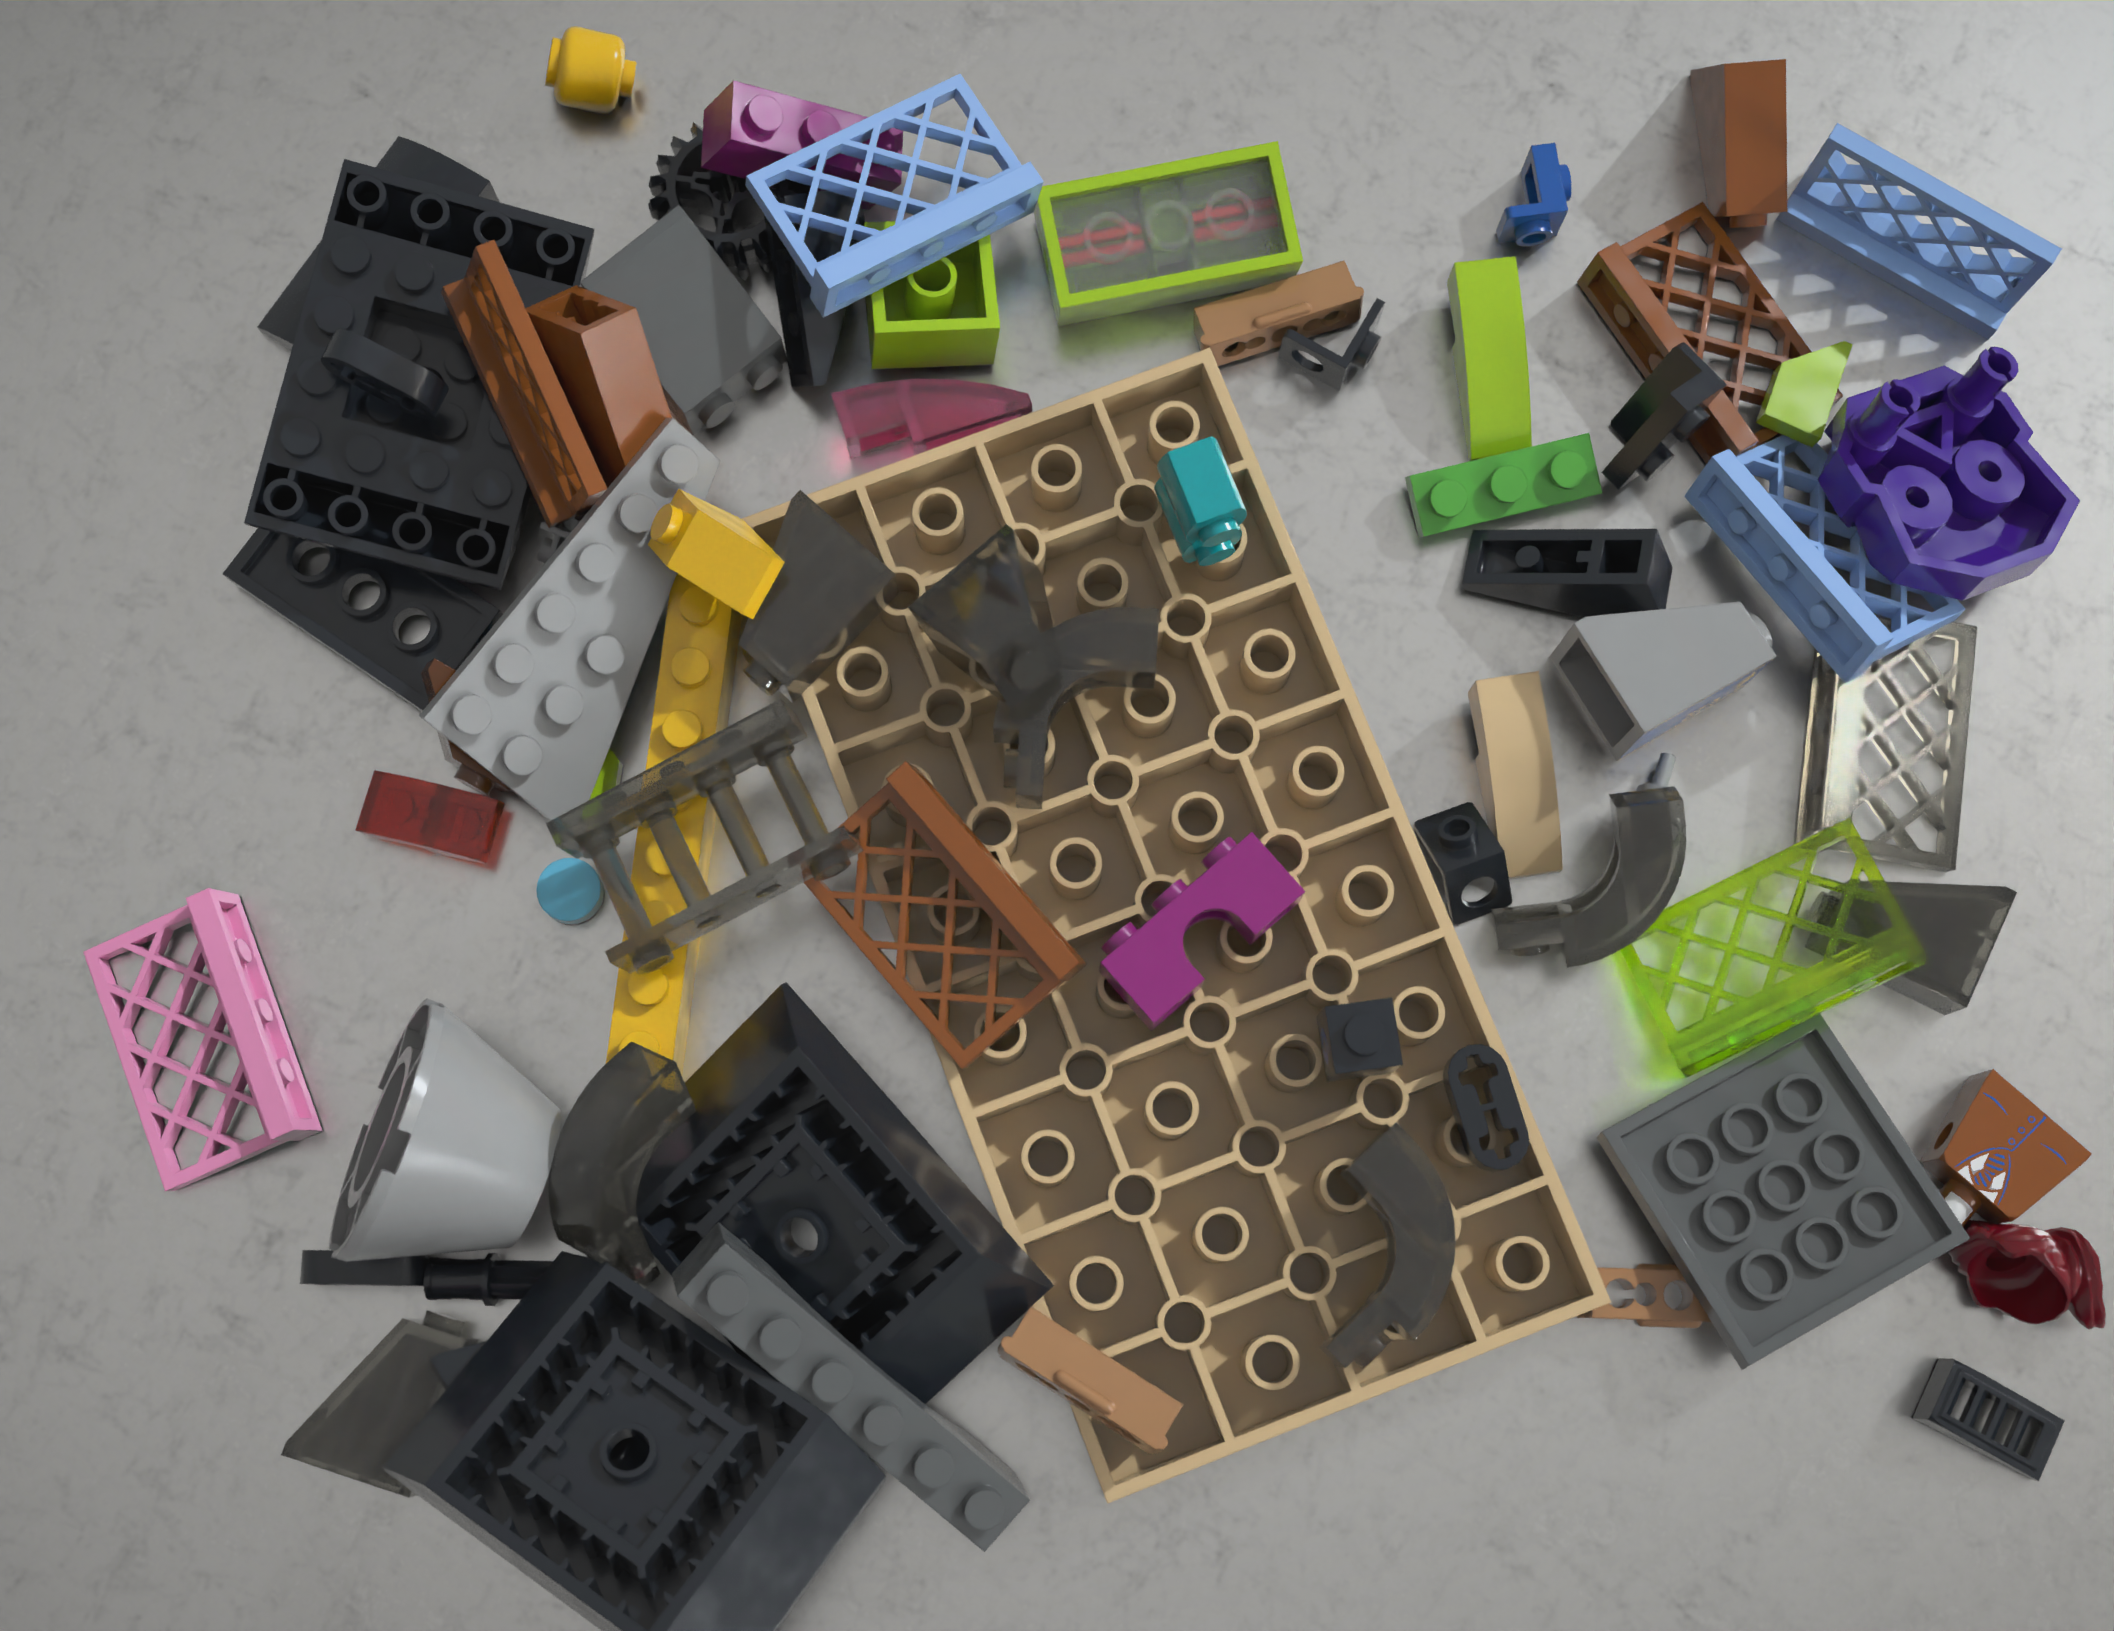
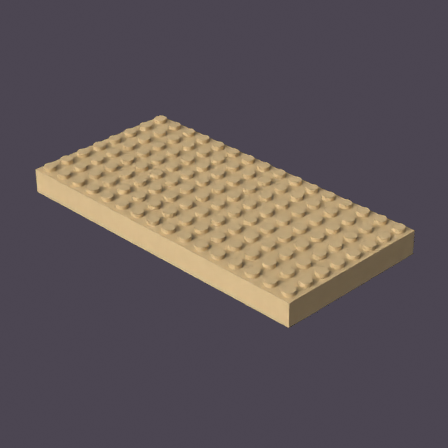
(1192, 1167)

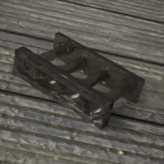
(652, 802)

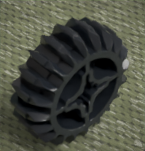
(689, 185)

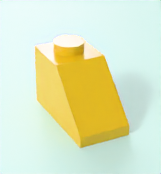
(715, 552)

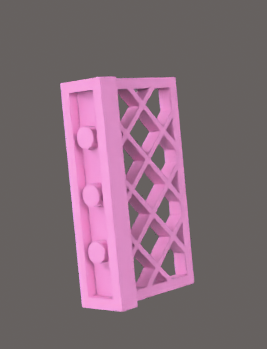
(254, 1028)

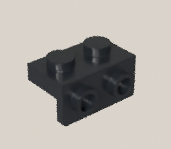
(1660, 412)

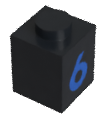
(1359, 1039)

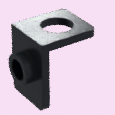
(1333, 367)
(1463, 852)

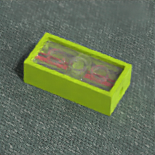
(1167, 233)

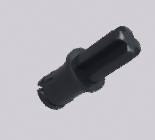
(481, 1278)

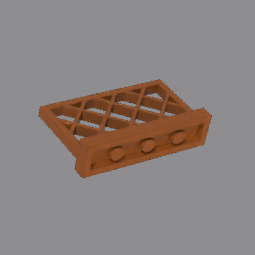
(1640, 321)
(523, 388)
(985, 881)

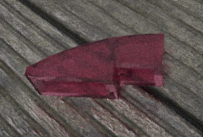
(922, 412)

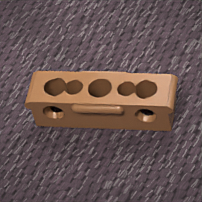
(1264, 314)
(1654, 1310)
(1091, 1381)

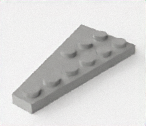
(563, 658)

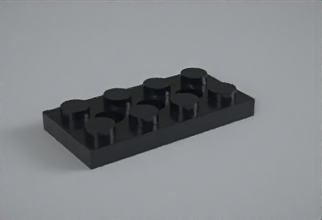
(367, 637)

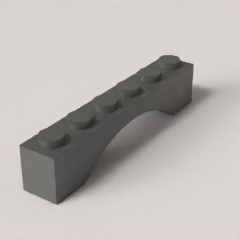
(809, 1356)

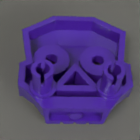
(1964, 460)

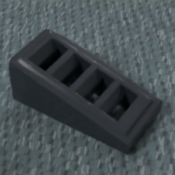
(1940, 1399)

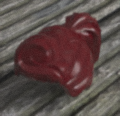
(2032, 1272)

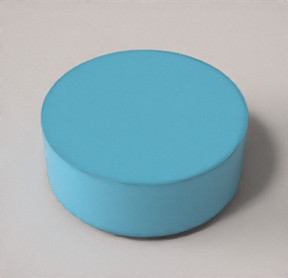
(570, 891)

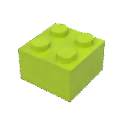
(937, 313)

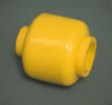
(589, 70)

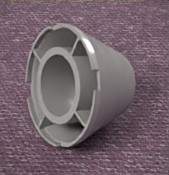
(448, 1151)

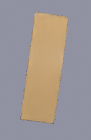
(1517, 772)

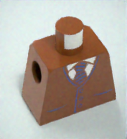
(1998, 1151)

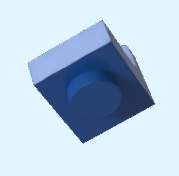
(1546, 196)

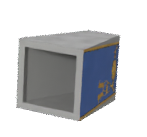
(1659, 667)

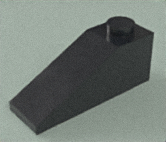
(806, 334)
(1571, 569)

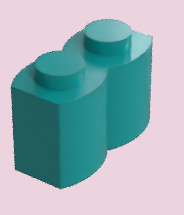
(1200, 501)

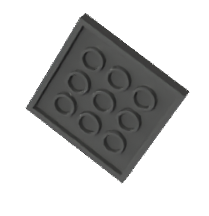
(1781, 1190)

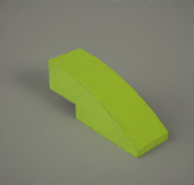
(1490, 356)

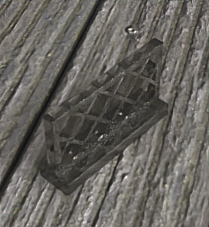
(1835, 739)

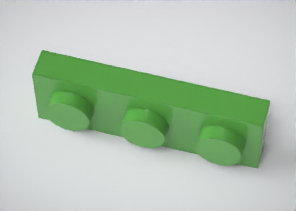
(1503, 485)

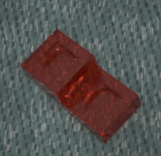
(430, 816)

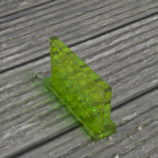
(1798, 996)

